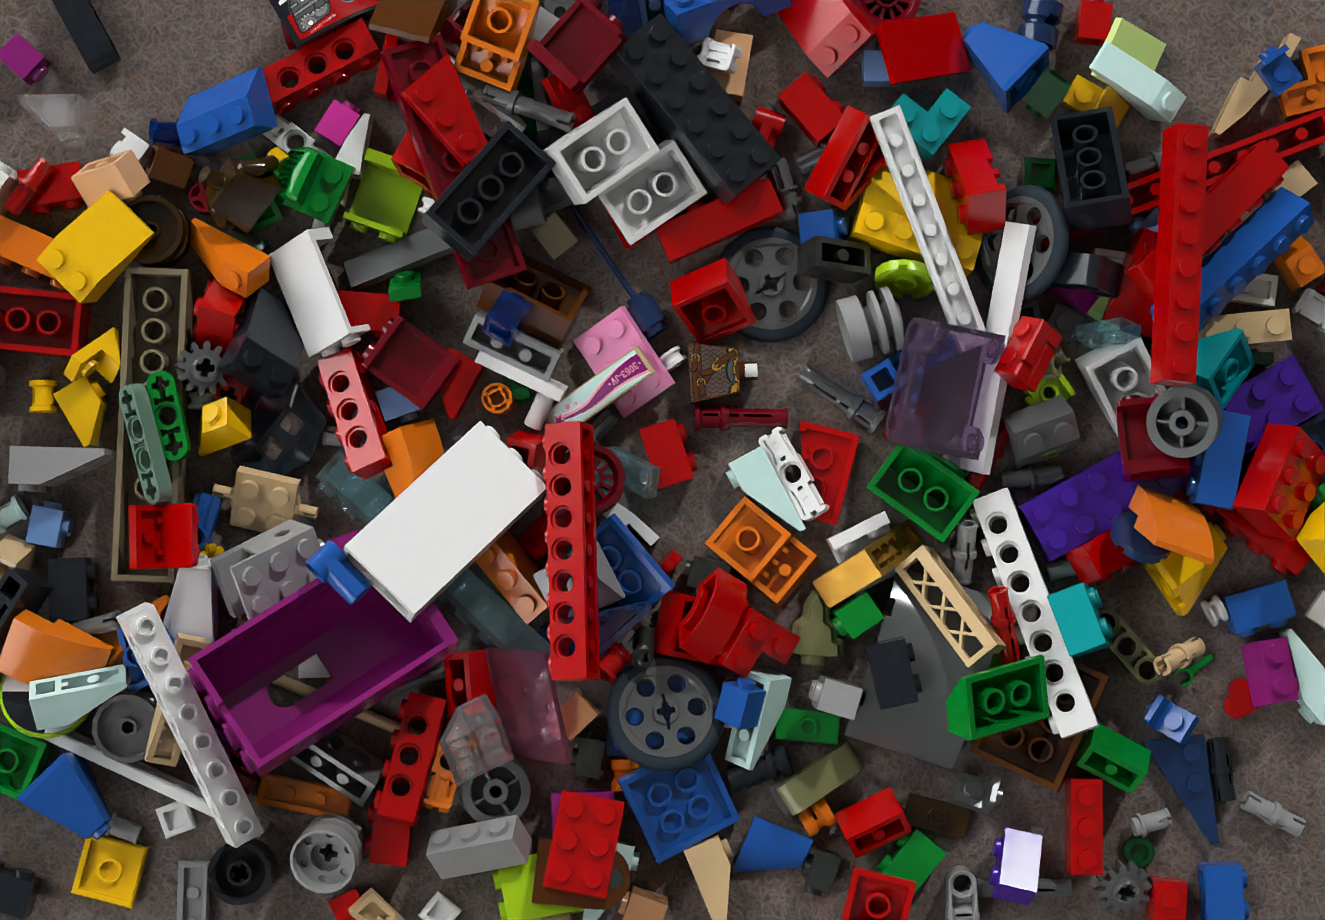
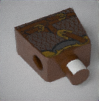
(716, 372)

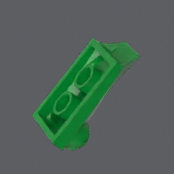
(20, 760)

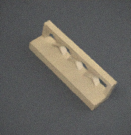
(958, 598)

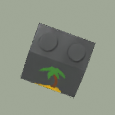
(1042, 431)

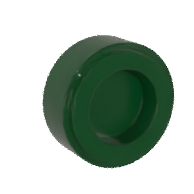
(1138, 850)

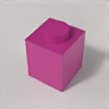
(338, 122)

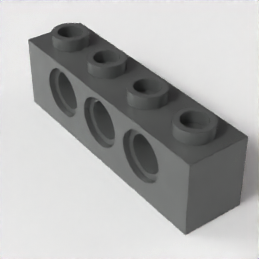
(341, 765)

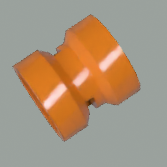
(499, 403)
(621, 767)
(824, 817)

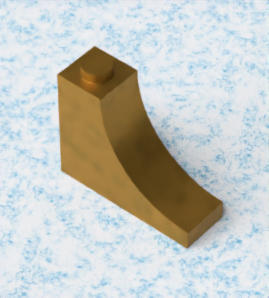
(868, 564)

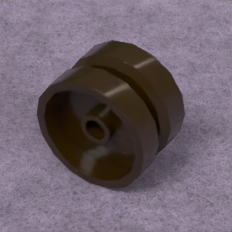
(171, 228)

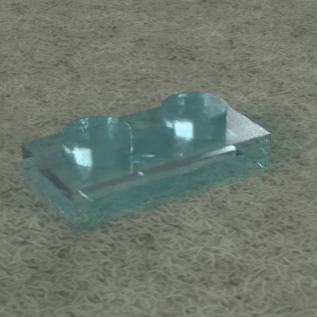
(1106, 331)
(640, 474)

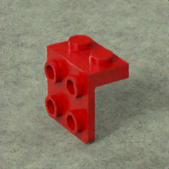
(163, 536)

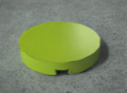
(904, 278)

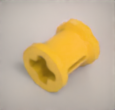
(42, 396)

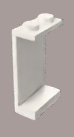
(313, 294)

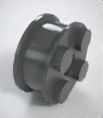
(1197, 407)
(515, 795)

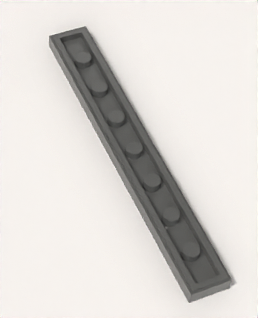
(425, 247)

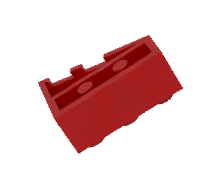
(847, 161)
(975, 186)

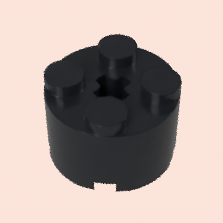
(225, 875)

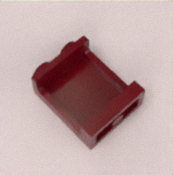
(580, 44)
(410, 362)
(1138, 453)

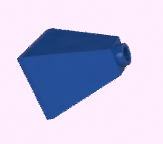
(1006, 61)
(69, 797)

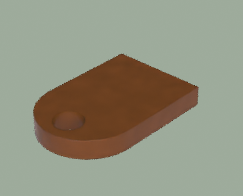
(559, 898)

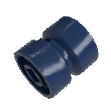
(1040, 21)

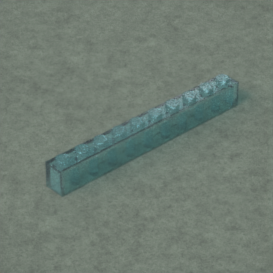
(468, 593)

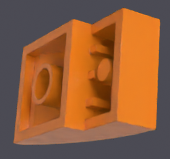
(497, 41)
(412, 452)
(1172, 524)
(762, 551)
(48, 649)

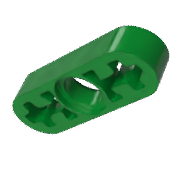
(170, 391)

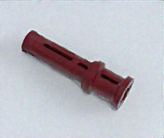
(725, 417)

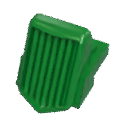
(313, 183)

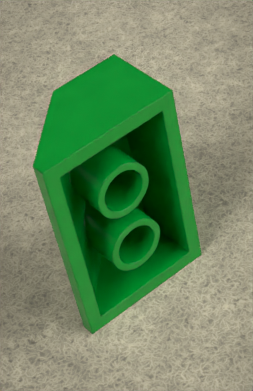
(923, 490)
(998, 699)

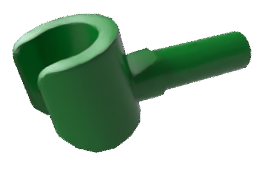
(520, 392)
(1192, 669)

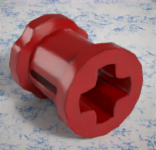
(613, 662)

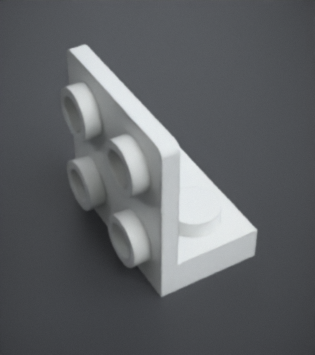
(858, 537)

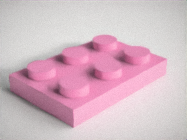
(613, 339)

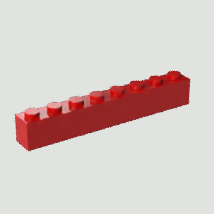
(1179, 255)

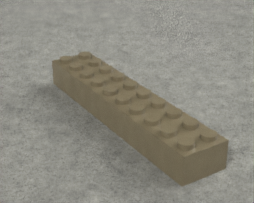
(154, 332)

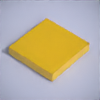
(110, 870)

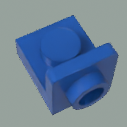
(1277, 70)
(1170, 719)

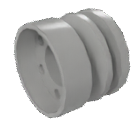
(870, 324)
(314, 861)

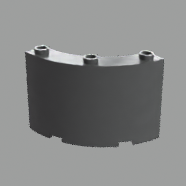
(922, 726)

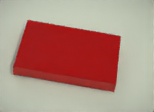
(922, 48)

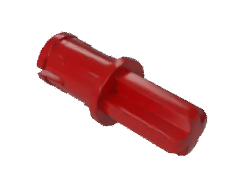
(28, 186)

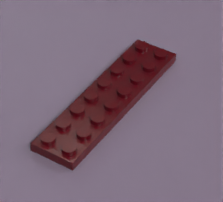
(404, 65)

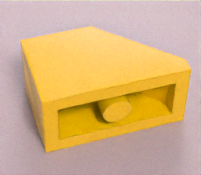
(84, 408)
(222, 425)

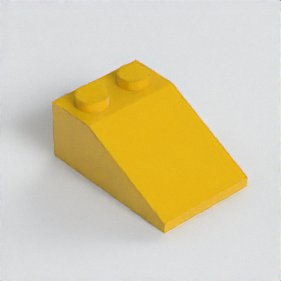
(95, 248)

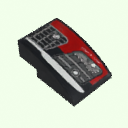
(315, 19)

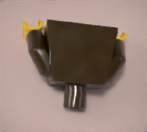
(242, 188)

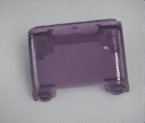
(941, 387)

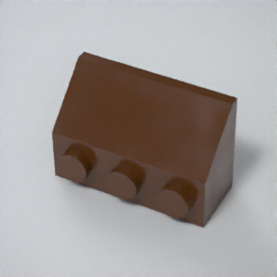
(553, 296)

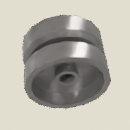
(111, 729)

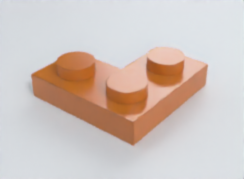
(1308, 94)

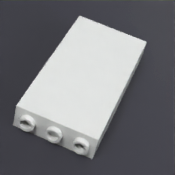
(445, 520)

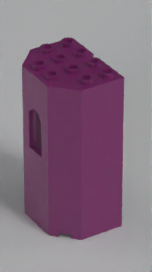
(362, 646)

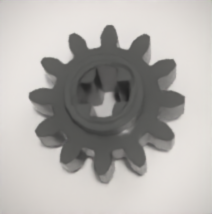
(193, 376)
(1122, 888)

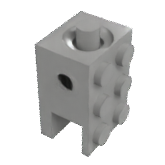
(266, 568)

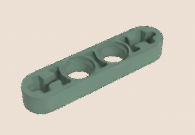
(137, 413)

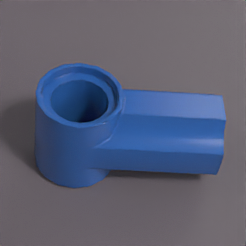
(208, 511)
(332, 566)

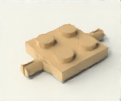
(263, 499)

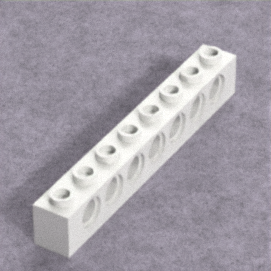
(1001, 506)
(190, 724)

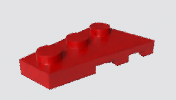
(446, 110)
(830, 460)

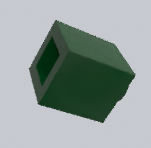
(1046, 93)

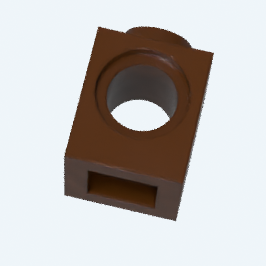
(170, 166)

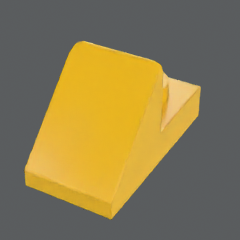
(1087, 96)
(99, 355)

